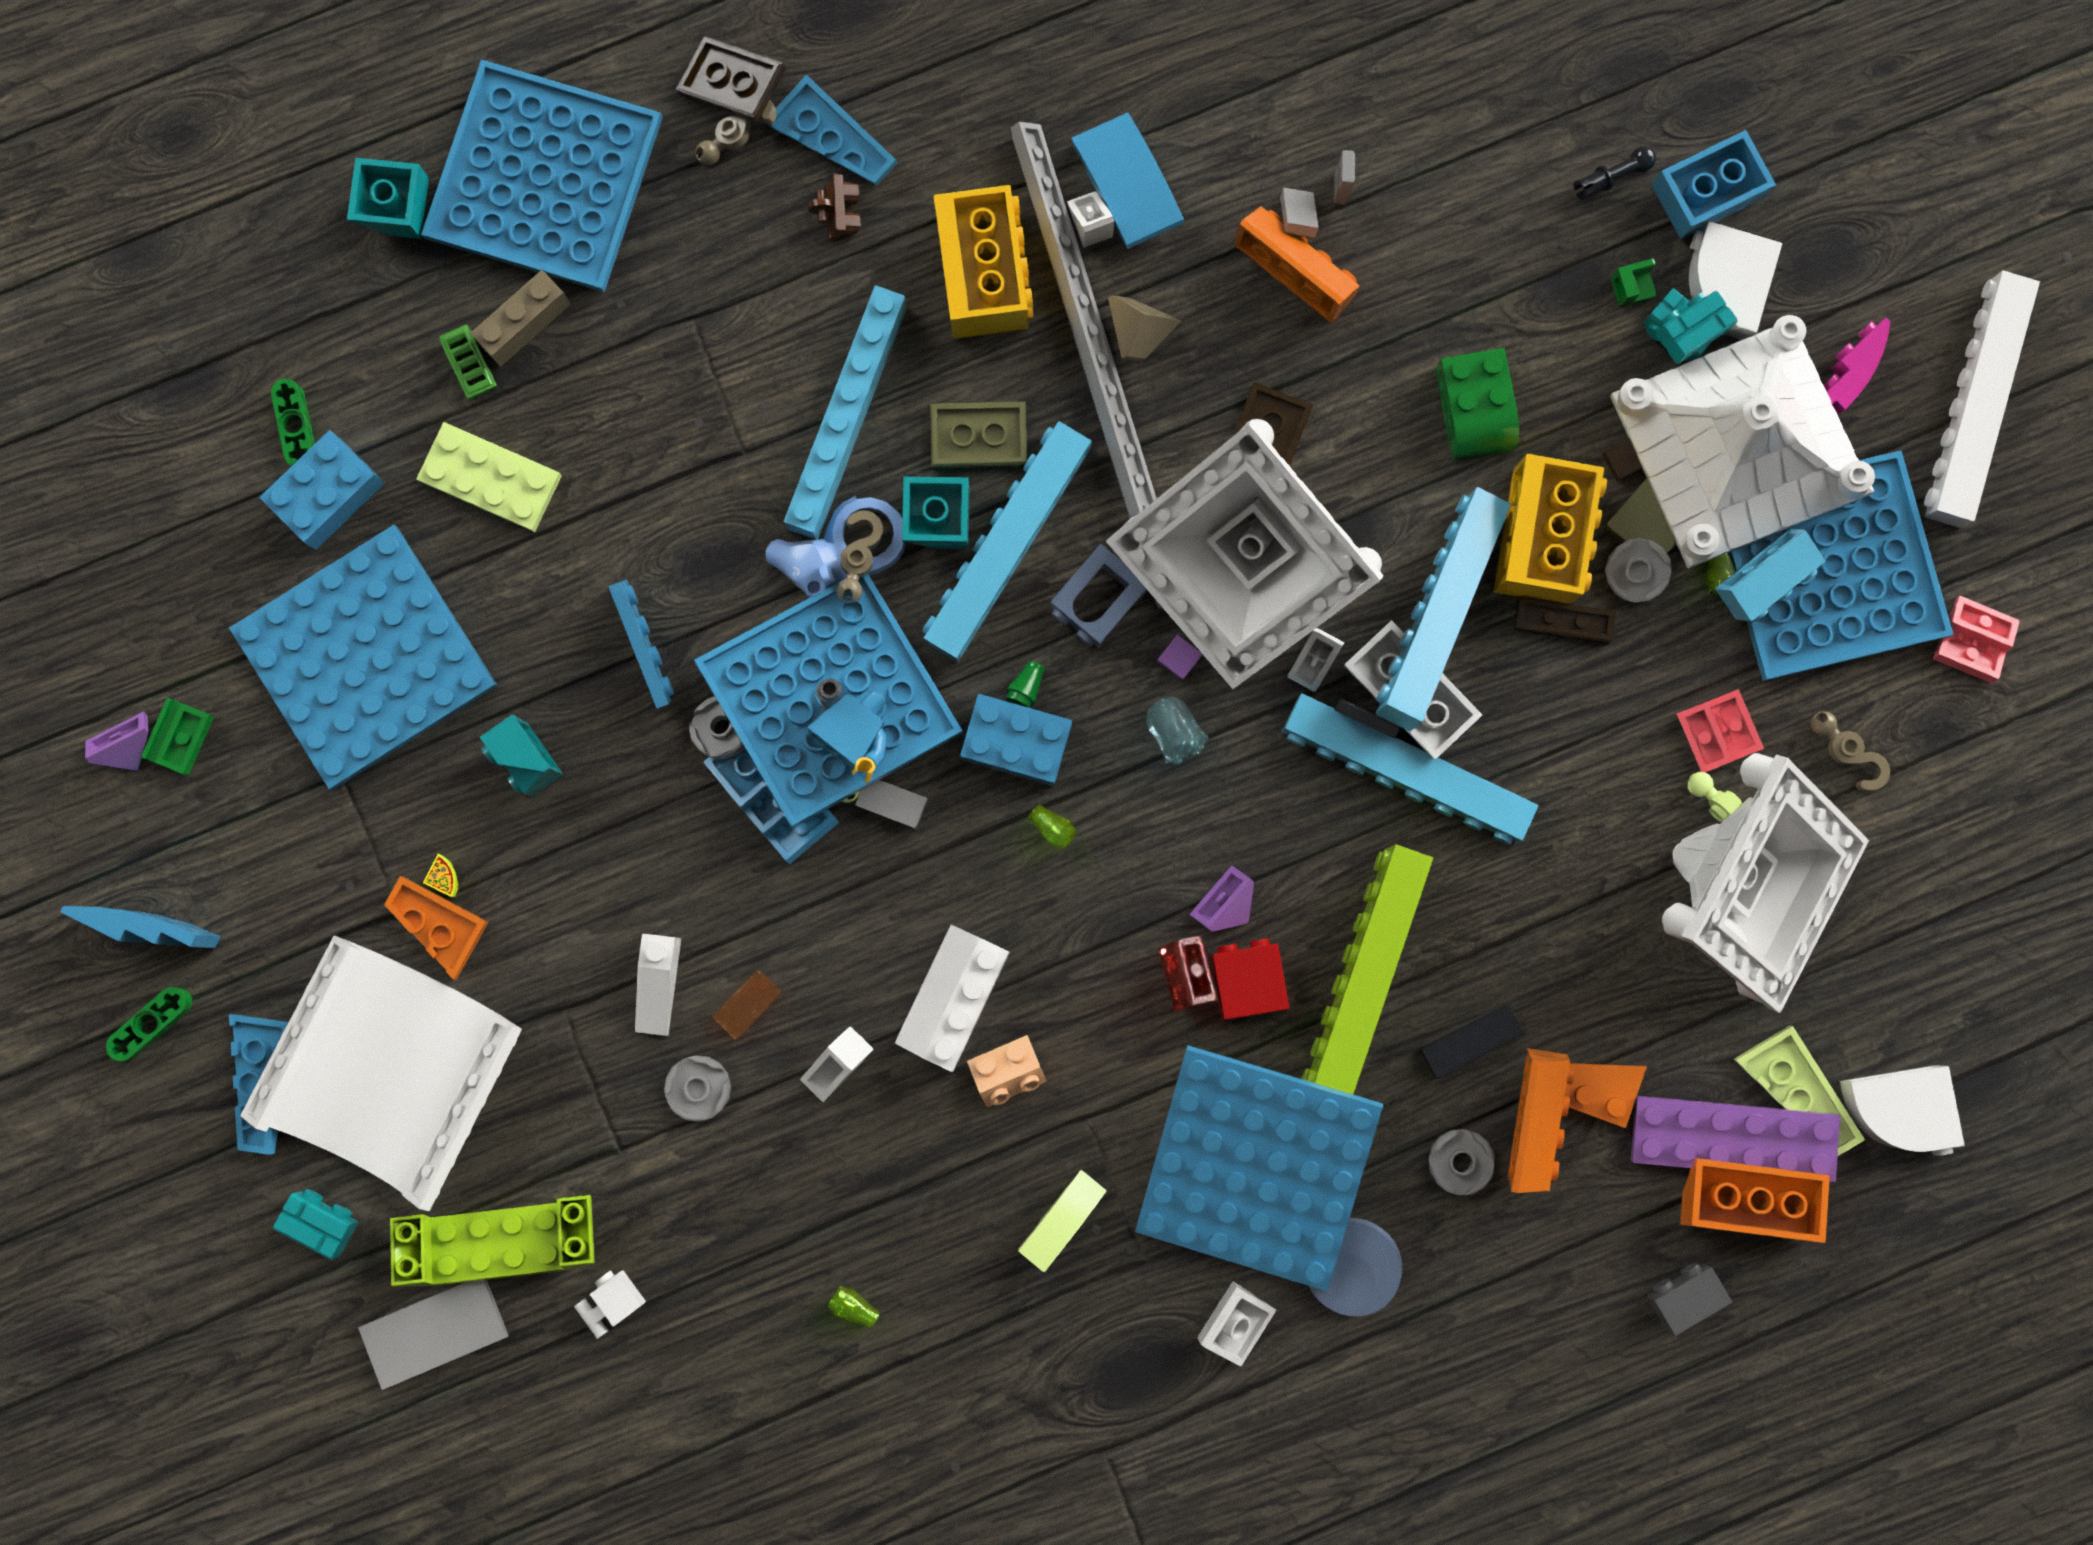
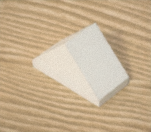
(1091, 218)
(1315, 659)

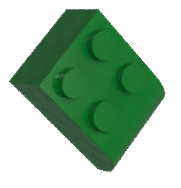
(1478, 403)

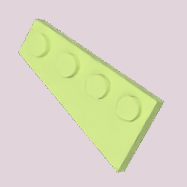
(1796, 1082)

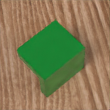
(1634, 283)

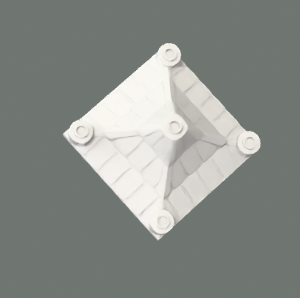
(1741, 443)
(1244, 555)
(1765, 880)

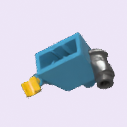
(850, 728)

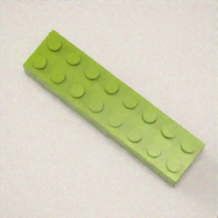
(1368, 968)

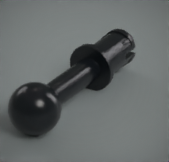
(1641, 159)

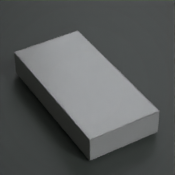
(1344, 177)
(1299, 212)
(892, 803)

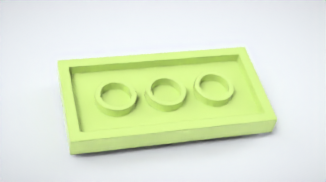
(489, 477)

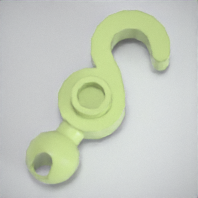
(1721, 803)

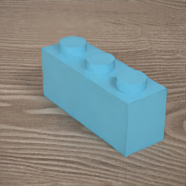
(1771, 575)

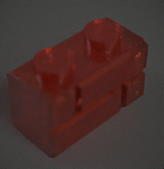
(1188, 973)

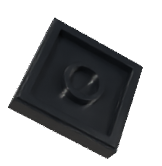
(1365, 716)

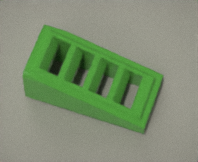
(456, 338)

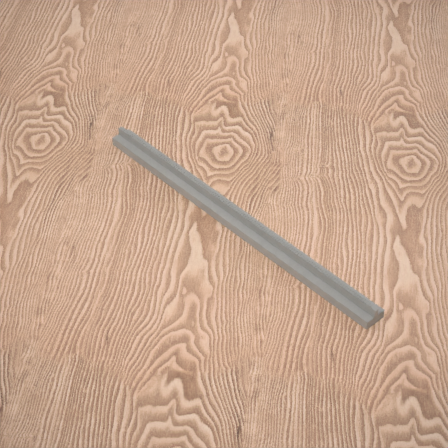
(1084, 317)

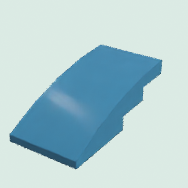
(1128, 180)
(750, 792)
(141, 926)

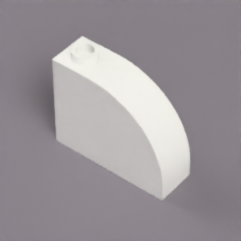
(1736, 267)
(1907, 1109)

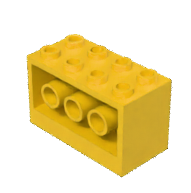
(983, 261)
(1550, 529)

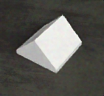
(1236, 1324)

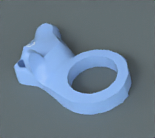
(817, 563)

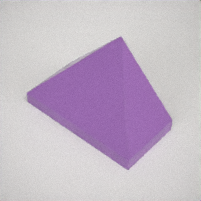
(119, 745)
(1227, 902)

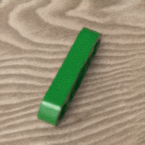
(297, 400)
(137, 1046)

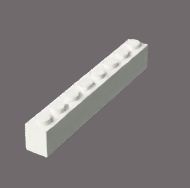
(1981, 399)

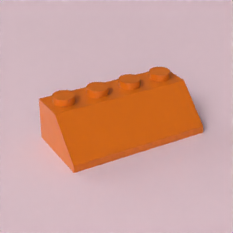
(1296, 263)
(1539, 1120)
(1756, 1200)

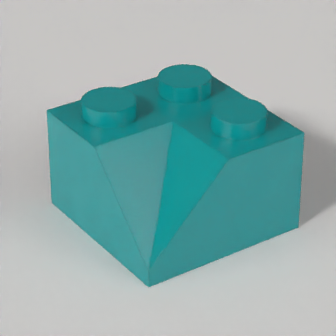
(388, 197)
(936, 512)
(523, 755)

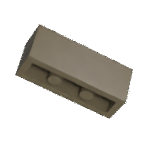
(521, 318)

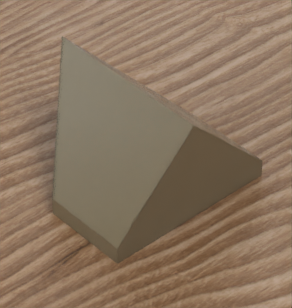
(1139, 327)

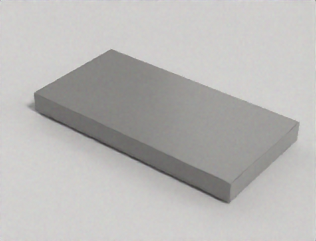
(432, 1332)

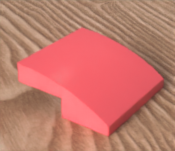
(1978, 640)
(1720, 731)

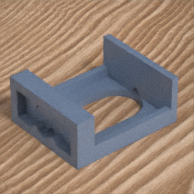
(1098, 630)

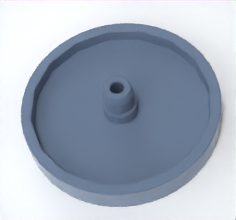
(1364, 1272)

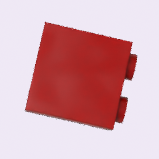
(1249, 979)

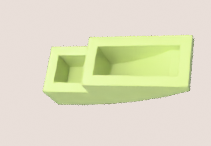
(1062, 1221)

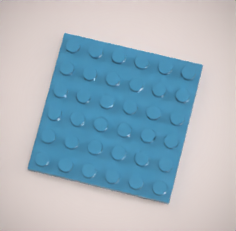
(542, 175)
(1869, 593)
(363, 657)
(770, 698)
(1258, 1167)

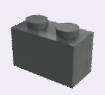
(1688, 1298)

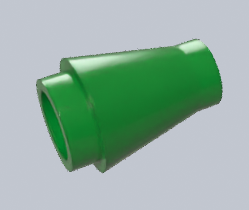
(1026, 685)

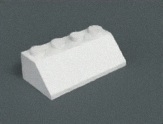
(1449, 709)
(952, 998)

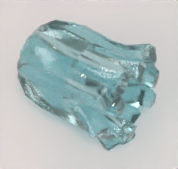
(1175, 729)

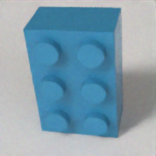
(1713, 184)
(322, 490)
(1016, 740)

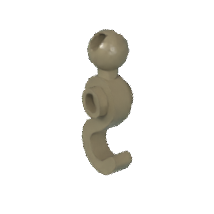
(730, 134)
(857, 557)
(1849, 748)

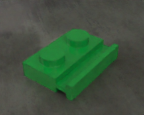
(177, 736)

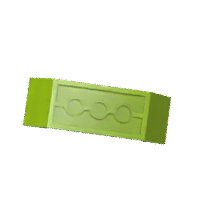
(492, 1243)

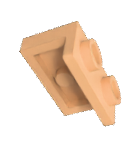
(1006, 1071)

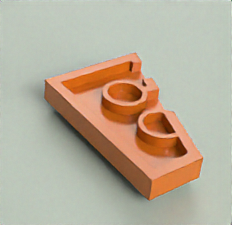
(439, 925)
(1605, 1091)

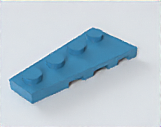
(825, 128)
(638, 631)
(252, 1047)

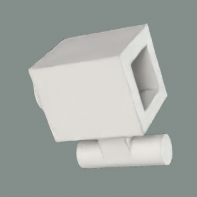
(615, 1299)

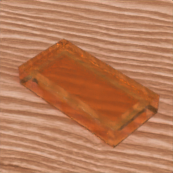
(747, 1004)

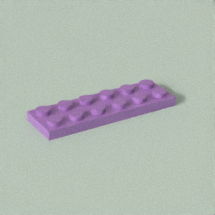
(1681, 1130)

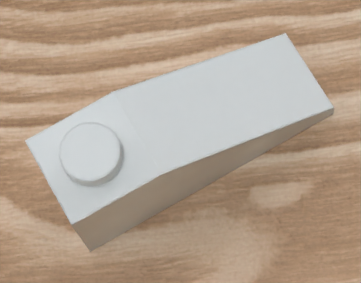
(656, 983)

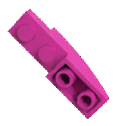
(1856, 365)

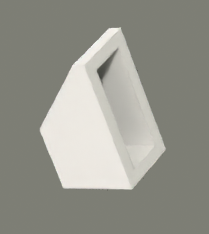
(836, 1064)

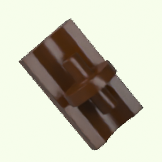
(831, 209)

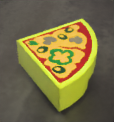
(442, 876)

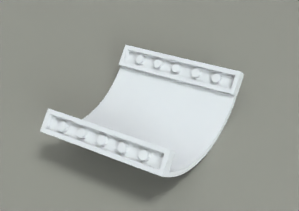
(383, 1069)

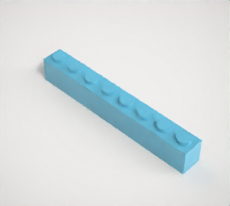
(846, 413)
(1007, 541)
(1442, 609)
(1410, 769)

